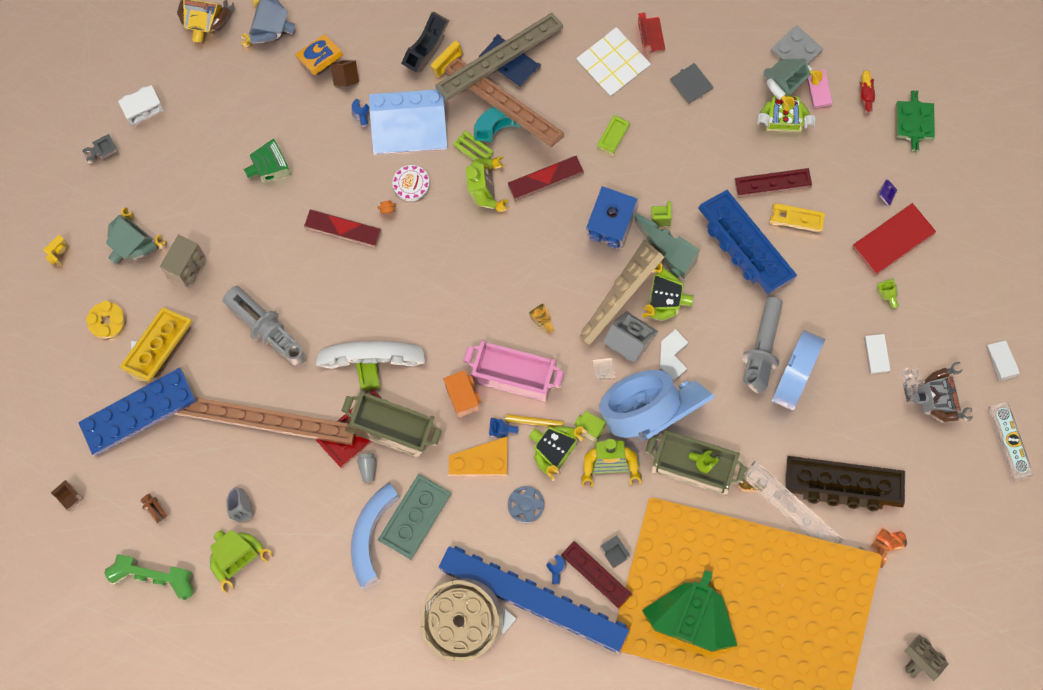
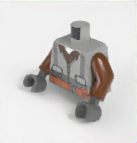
(940, 396)

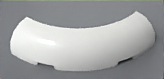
(370, 352)

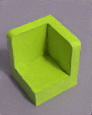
(662, 214)

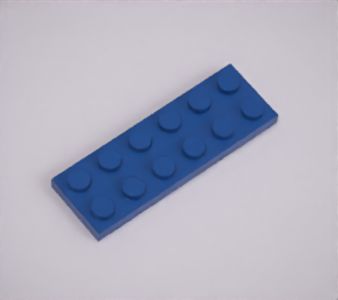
(137, 411)

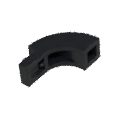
(428, 43)

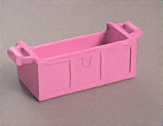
(513, 370)

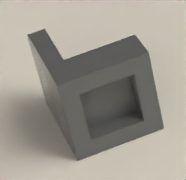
(615, 551)

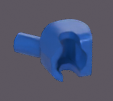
(360, 113)
(501, 428)
(557, 569)

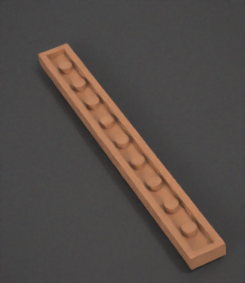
(268, 420)

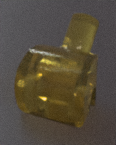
(541, 317)

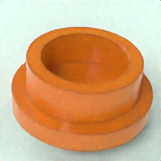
(387, 207)

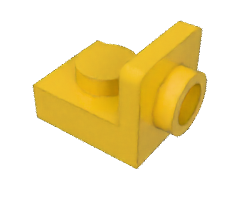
(55, 248)

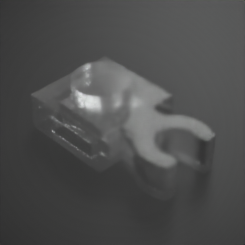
(912, 384)

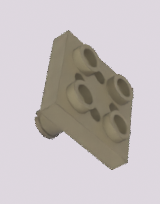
(925, 658)

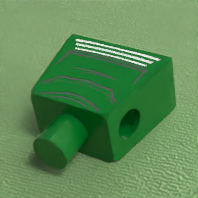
(268, 163)

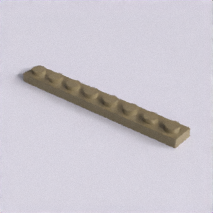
(498, 56)

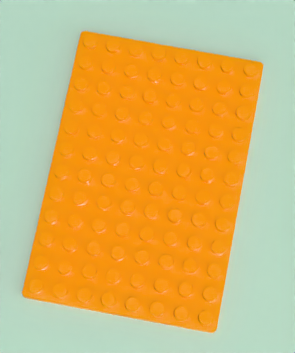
(788, 596)

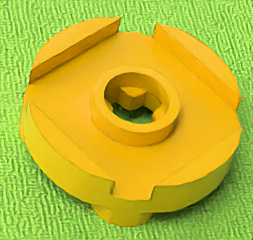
(105, 330)

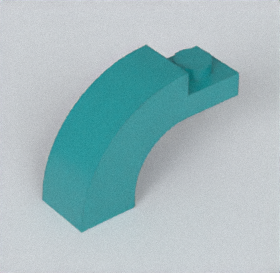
(490, 123)

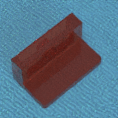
(650, 34)

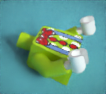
(778, 119)

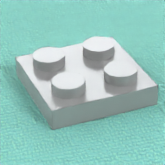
(797, 45)

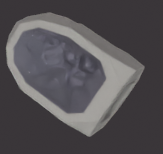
(238, 505)

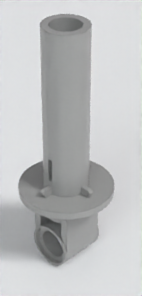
(760, 360)

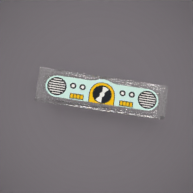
(1010, 441)

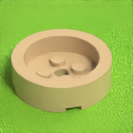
(481, 615)

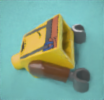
(202, 16)

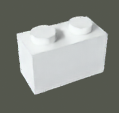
(140, 105)

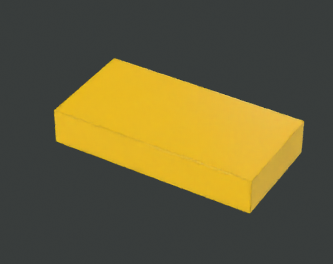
(446, 58)

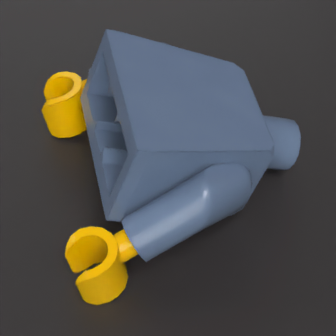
(267, 22)

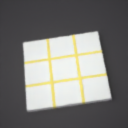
(613, 61)

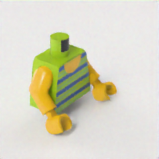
(610, 457)

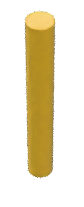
(533, 421)

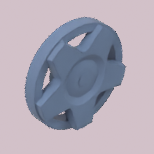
(525, 504)

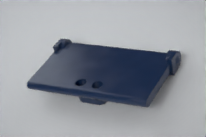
(518, 69)

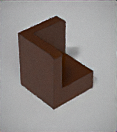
(344, 73)
(67, 495)

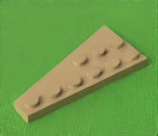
(634, 274)

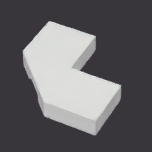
(669, 348)

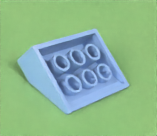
(408, 121)
(691, 397)

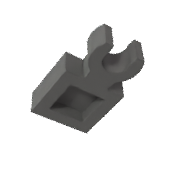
(102, 147)

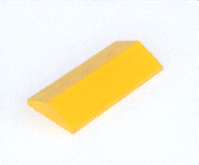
(155, 345)

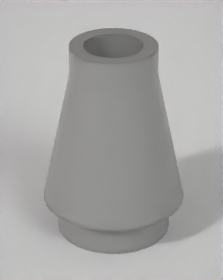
(366, 466)

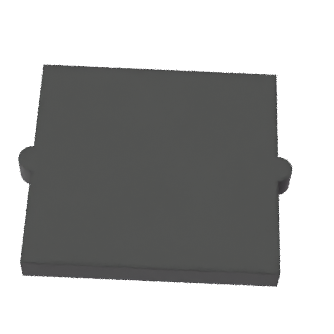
(691, 83)

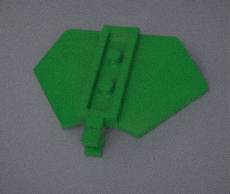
(693, 616)

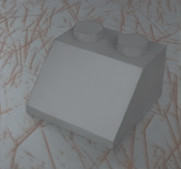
(629, 336)

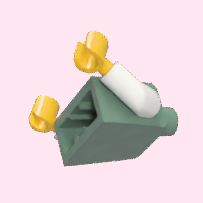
(787, 76)

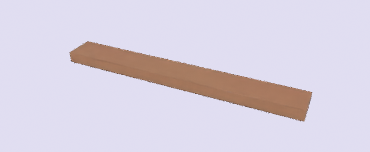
(511, 107)

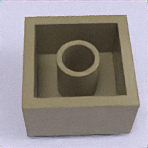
(182, 261)

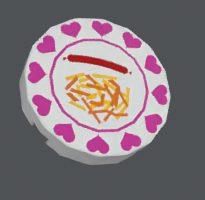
(411, 183)

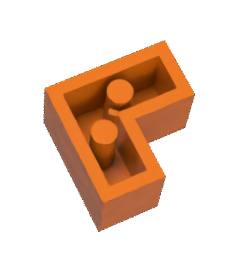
(461, 393)

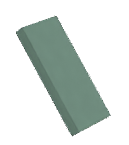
(414, 517)

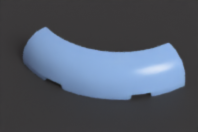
(364, 532)

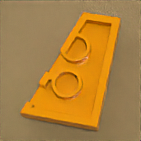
(482, 460)

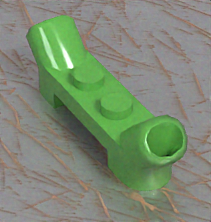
(126, 566)

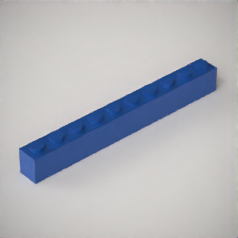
(535, 600)

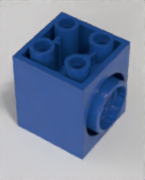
(608, 229)

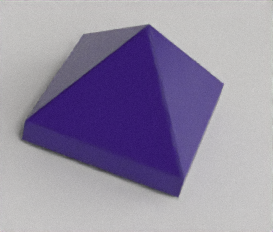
(887, 192)

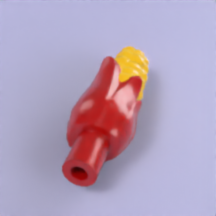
(867, 91)

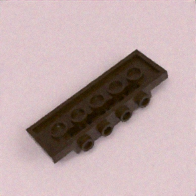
(845, 483)

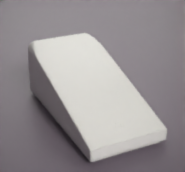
(1003, 361)

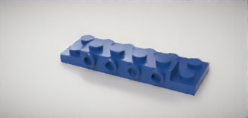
(745, 243)

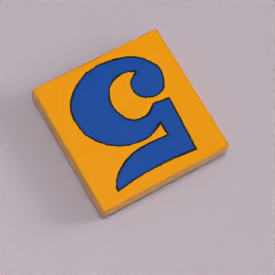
(319, 54)

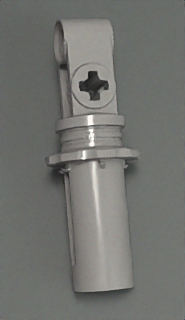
(265, 327)

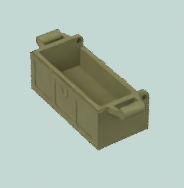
(389, 424)
(674, 462)

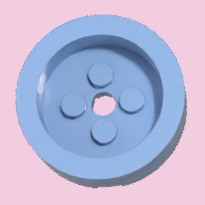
(798, 370)
(640, 403)

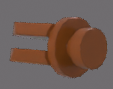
(148, 502)

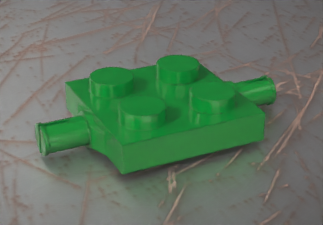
(915, 120)

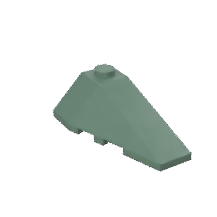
(678, 253)

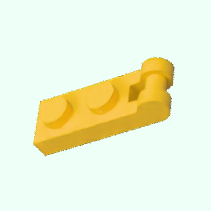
(797, 217)

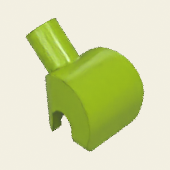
(888, 291)
(704, 461)

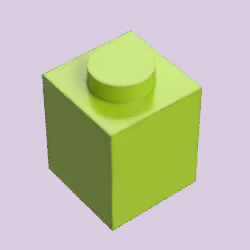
(592, 424)

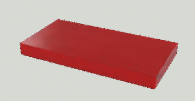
(894, 239)
(344, 453)

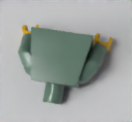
(129, 239)

